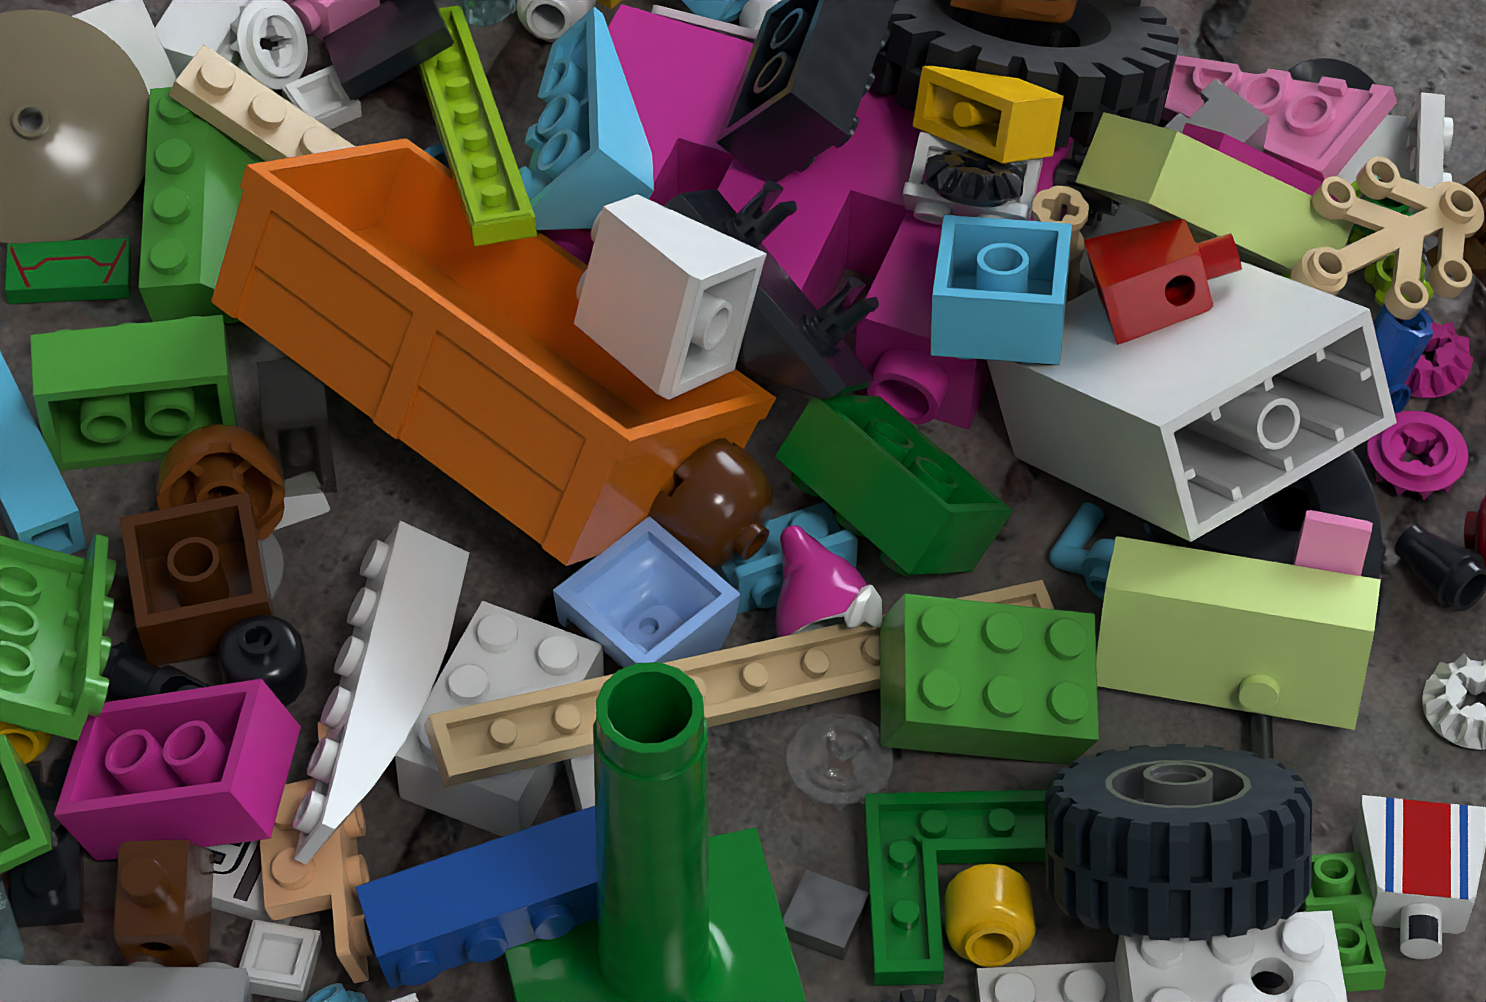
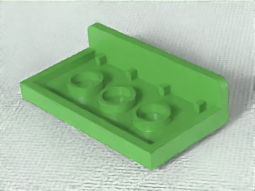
(53, 635)

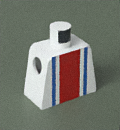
(1421, 867)

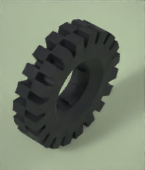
(1101, 60)

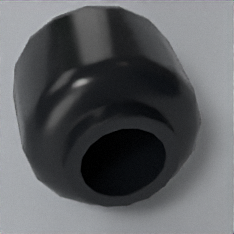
(265, 650)

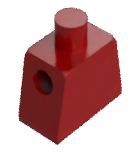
(1156, 275)

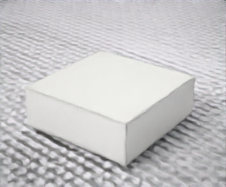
(323, 98)
(281, 959)

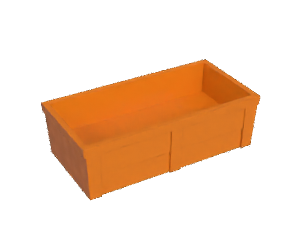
(461, 348)

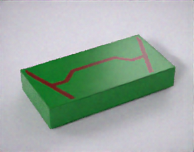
(68, 270)

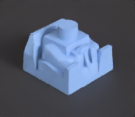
(649, 599)

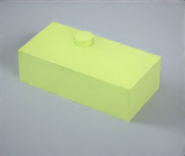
(1215, 194)
(1236, 632)

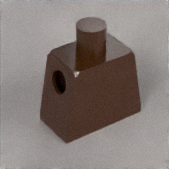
(164, 899)

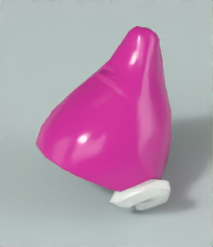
(820, 588)

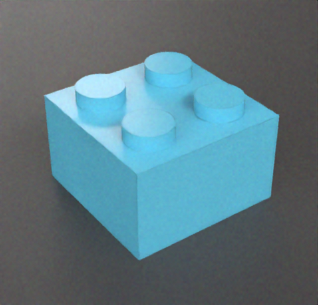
(1000, 289)

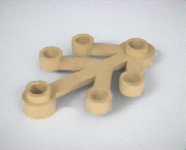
(1445, 211)

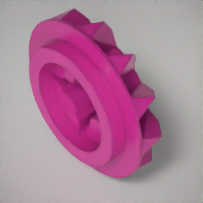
(1449, 365)
(1418, 434)

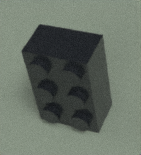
(804, 82)

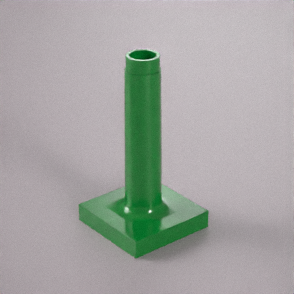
(673, 905)

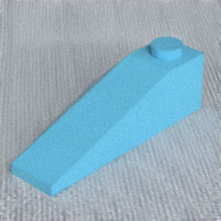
(588, 136)

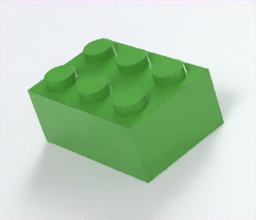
(130, 388)
(988, 679)

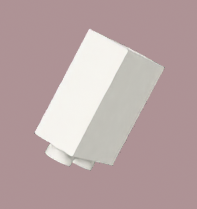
(1204, 409)

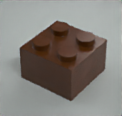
(194, 575)

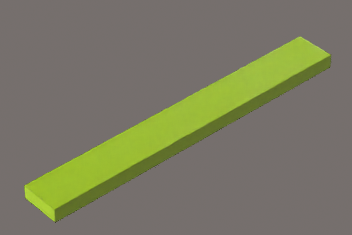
(475, 140)

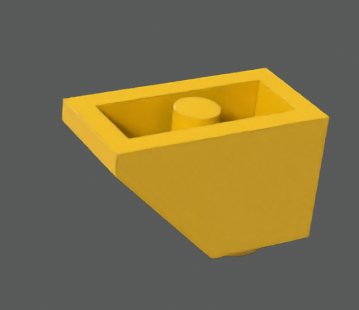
(988, 113)

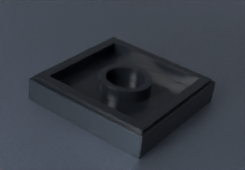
(386, 44)

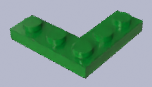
(906, 842)

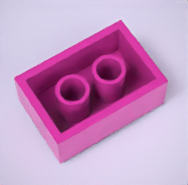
(180, 769)

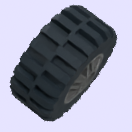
(1178, 841)

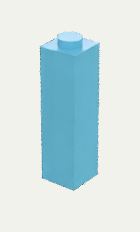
(32, 491)

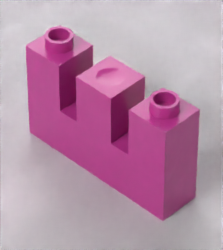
(845, 202)

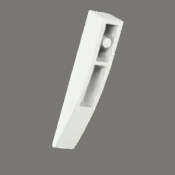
(386, 674)

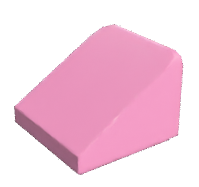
(1332, 543)

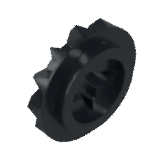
(973, 179)

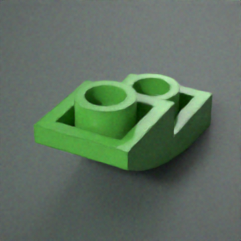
(1343, 887)

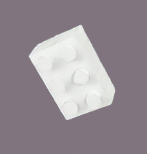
(494, 660)

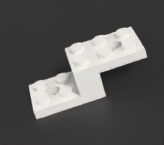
(1188, 971)

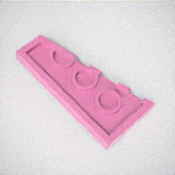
(1309, 122)

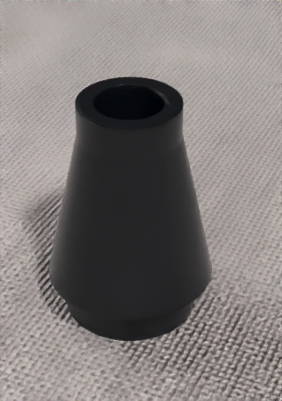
(1445, 569)

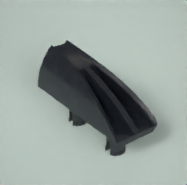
(784, 330)

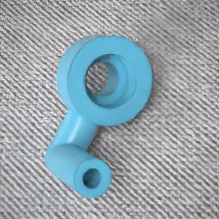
(1071, 557)

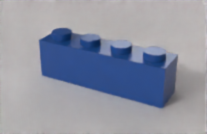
(483, 899)

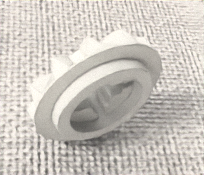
(278, 23)
(1445, 695)

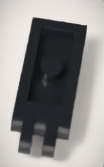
(52, 884)

